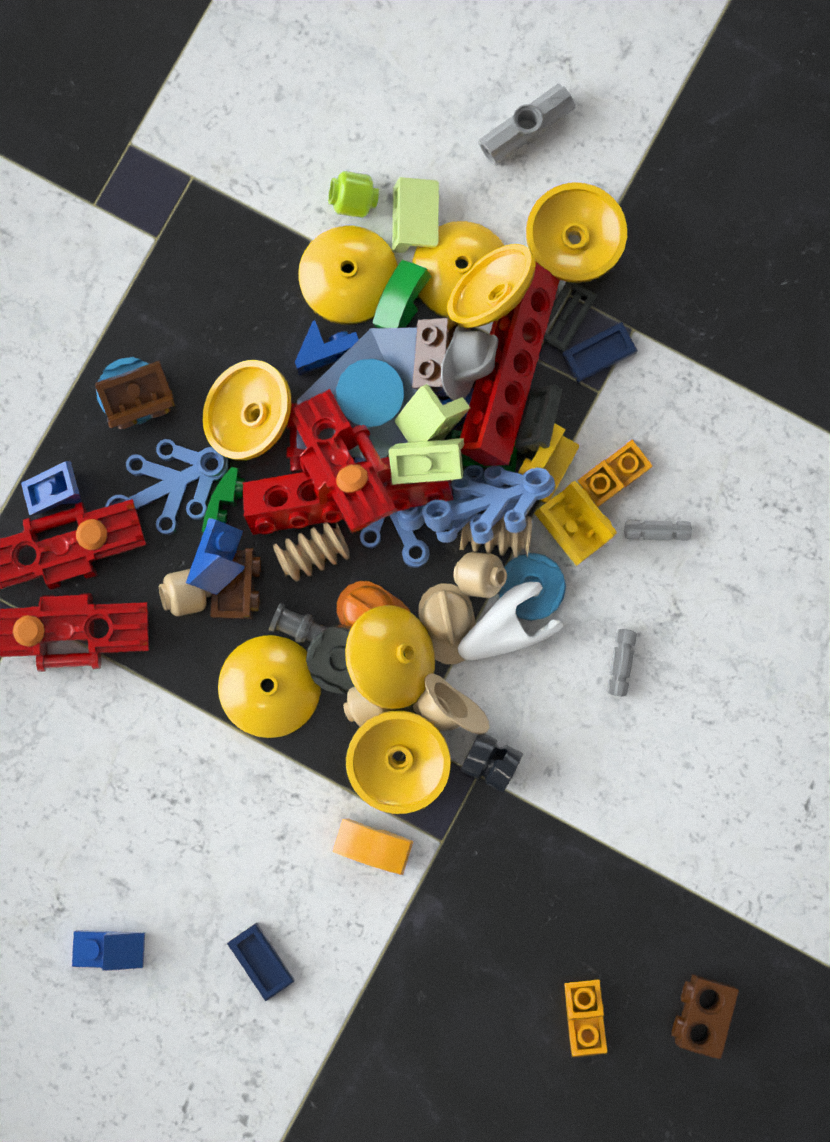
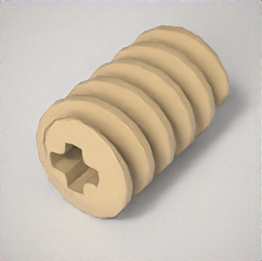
(501, 537)
(312, 551)

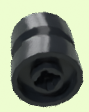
(491, 762)

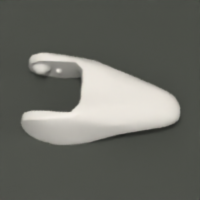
(500, 629)

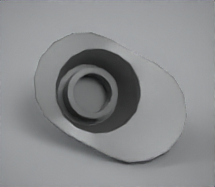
(466, 360)

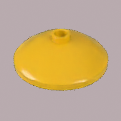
(578, 211)
(455, 242)
(492, 286)
(341, 295)
(235, 405)
(378, 661)
(272, 712)
(395, 784)

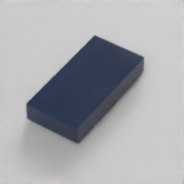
(599, 352)
(261, 962)

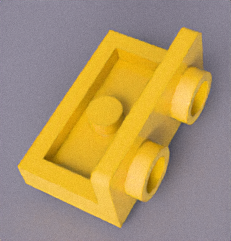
(553, 459)
(576, 523)

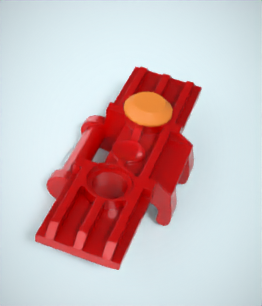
(329, 464)
(70, 554)
(69, 619)

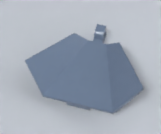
(388, 345)

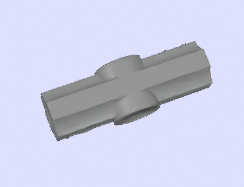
(542, 112)

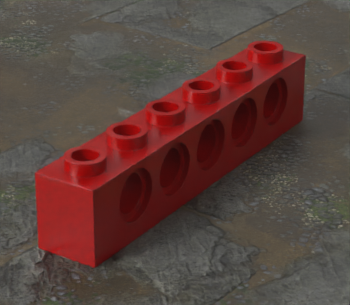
(502, 394)
(292, 501)

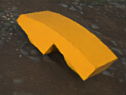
(615, 473)
(373, 846)
(585, 1018)

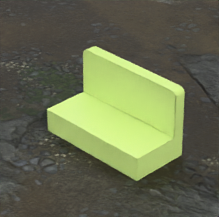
(415, 214)
(427, 418)
(426, 461)

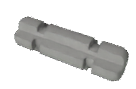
(657, 530)
(621, 662)

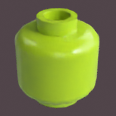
(353, 194)

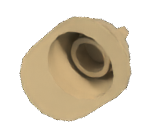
(447, 618)
(449, 707)

